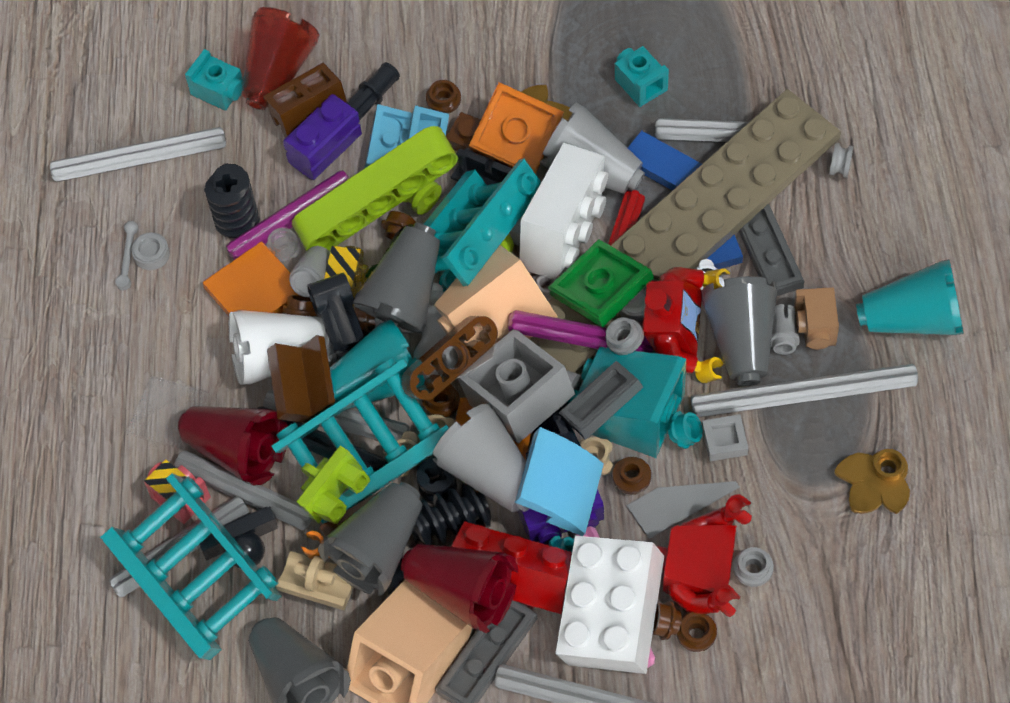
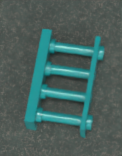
(478, 218)
(398, 457)
(153, 573)

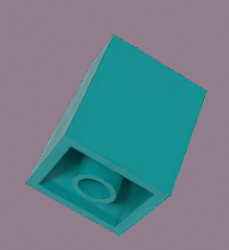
(646, 416)

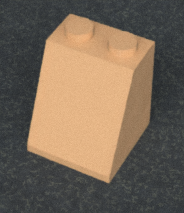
(494, 293)
(405, 648)

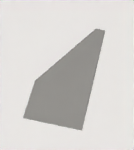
(672, 504)

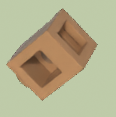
(817, 317)

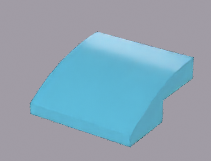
(396, 126)
(560, 481)

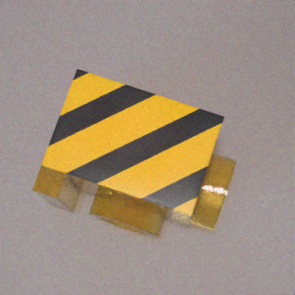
(350, 261)

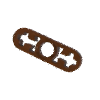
(466, 357)

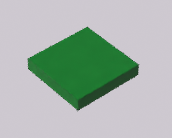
(600, 283)

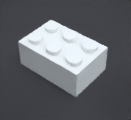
(563, 211)
(610, 604)

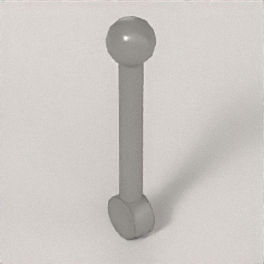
(123, 281)

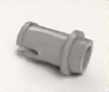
(784, 337)

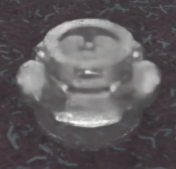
(283, 237)

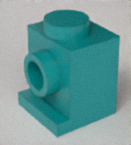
(641, 75)
(214, 81)

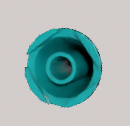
(914, 304)
(359, 363)

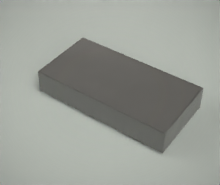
(601, 400)

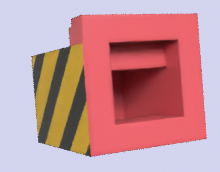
(161, 489)

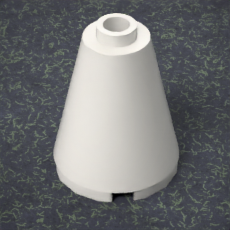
(257, 331)

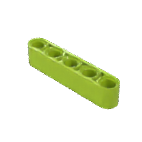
(376, 189)

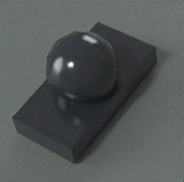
(246, 533)

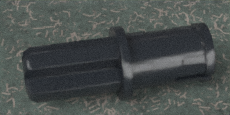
(373, 90)

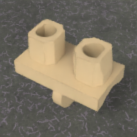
(314, 581)

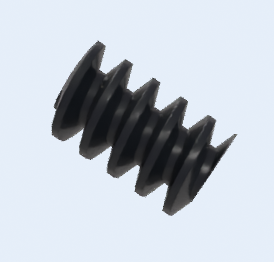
(231, 200)
(450, 514)

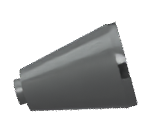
(403, 280)
(742, 325)
(374, 538)
(295, 666)

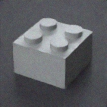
(519, 384)

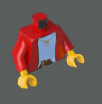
(674, 317)

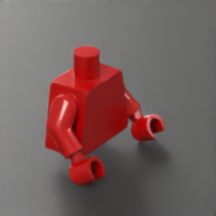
(701, 559)

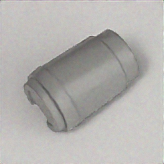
(309, 269)

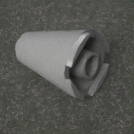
(590, 134)
(483, 456)

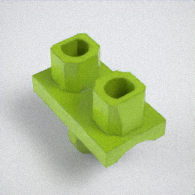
(328, 483)

